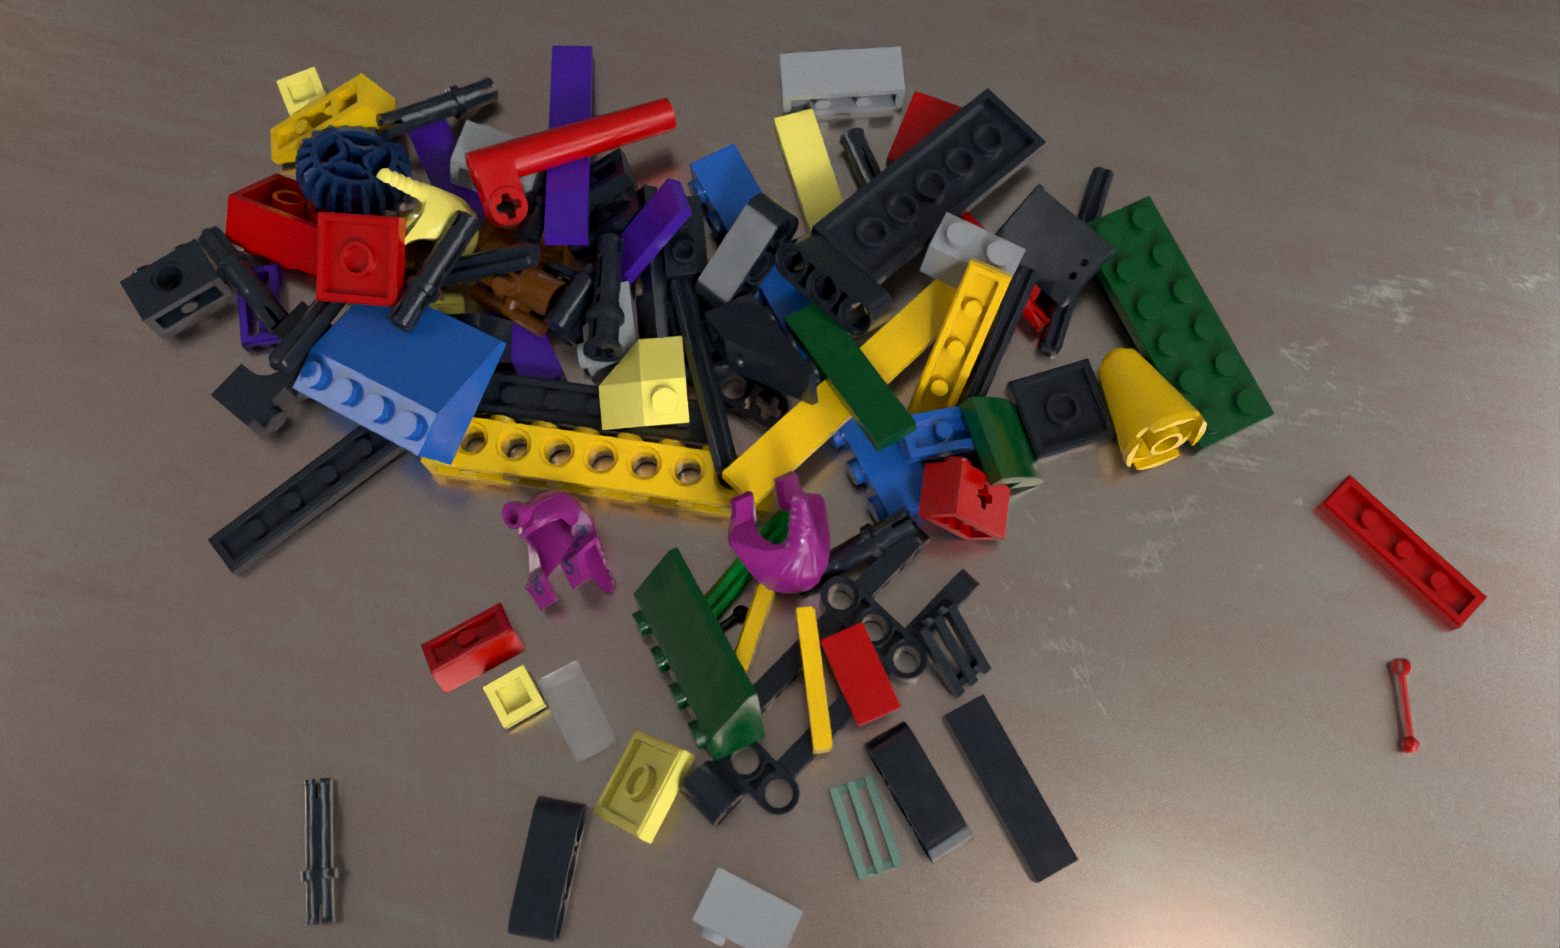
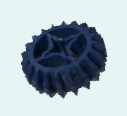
(341, 169)

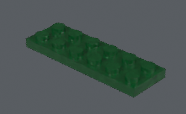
(1176, 321)

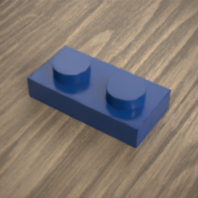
(937, 435)

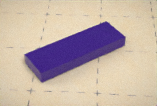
(653, 228)

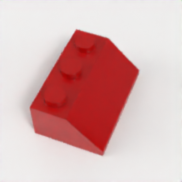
(275, 222)

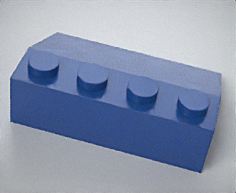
(401, 384)

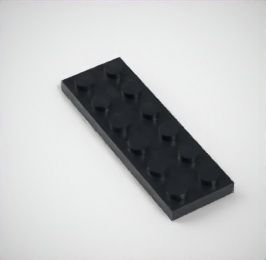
(942, 173)

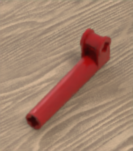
(498, 167)

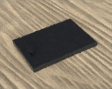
(1055, 245)

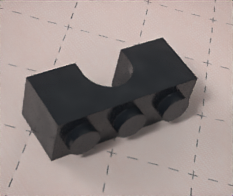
(264, 399)

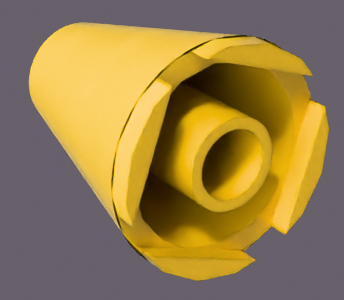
(1146, 410)

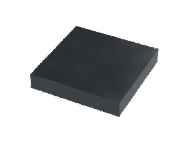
(1062, 410)

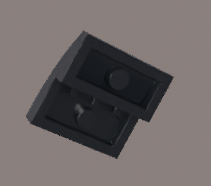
(612, 199)

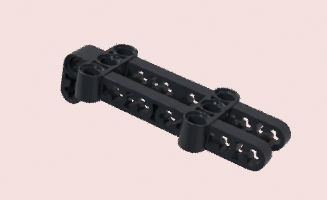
(717, 787)

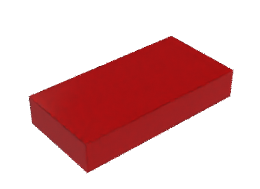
(860, 674)

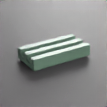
(878, 864)

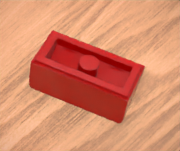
(472, 648)

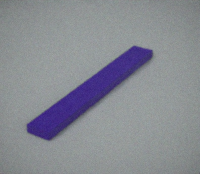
(435, 147)

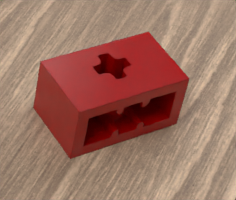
(963, 500)

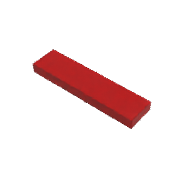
(1402, 552)

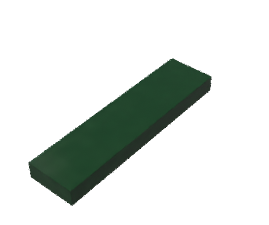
(851, 377)

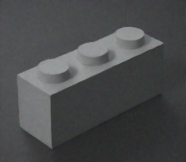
(842, 80)

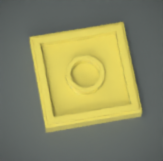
(644, 785)

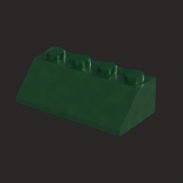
(698, 659)

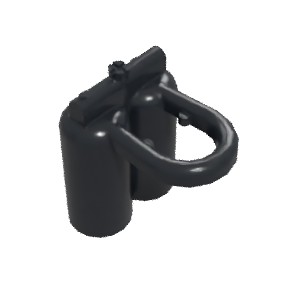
(569, 309)

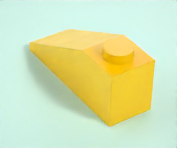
(350, 104)

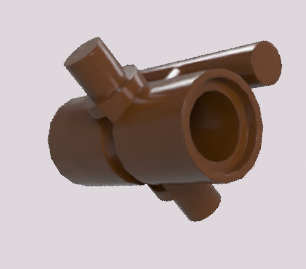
(518, 294)

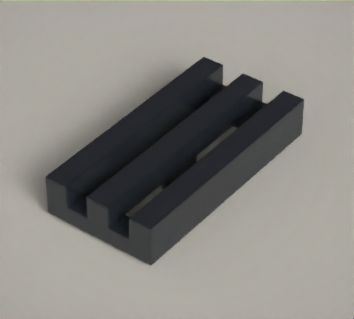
(967, 671)

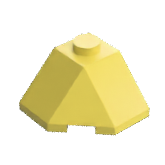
(646, 386)

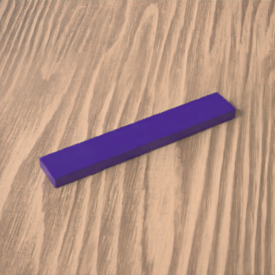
(569, 184)

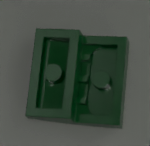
(1001, 442)

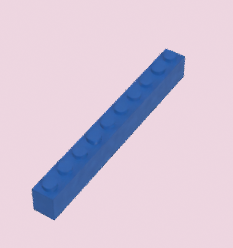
(725, 190)

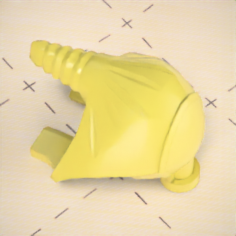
(432, 213)

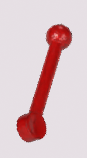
(1401, 668)

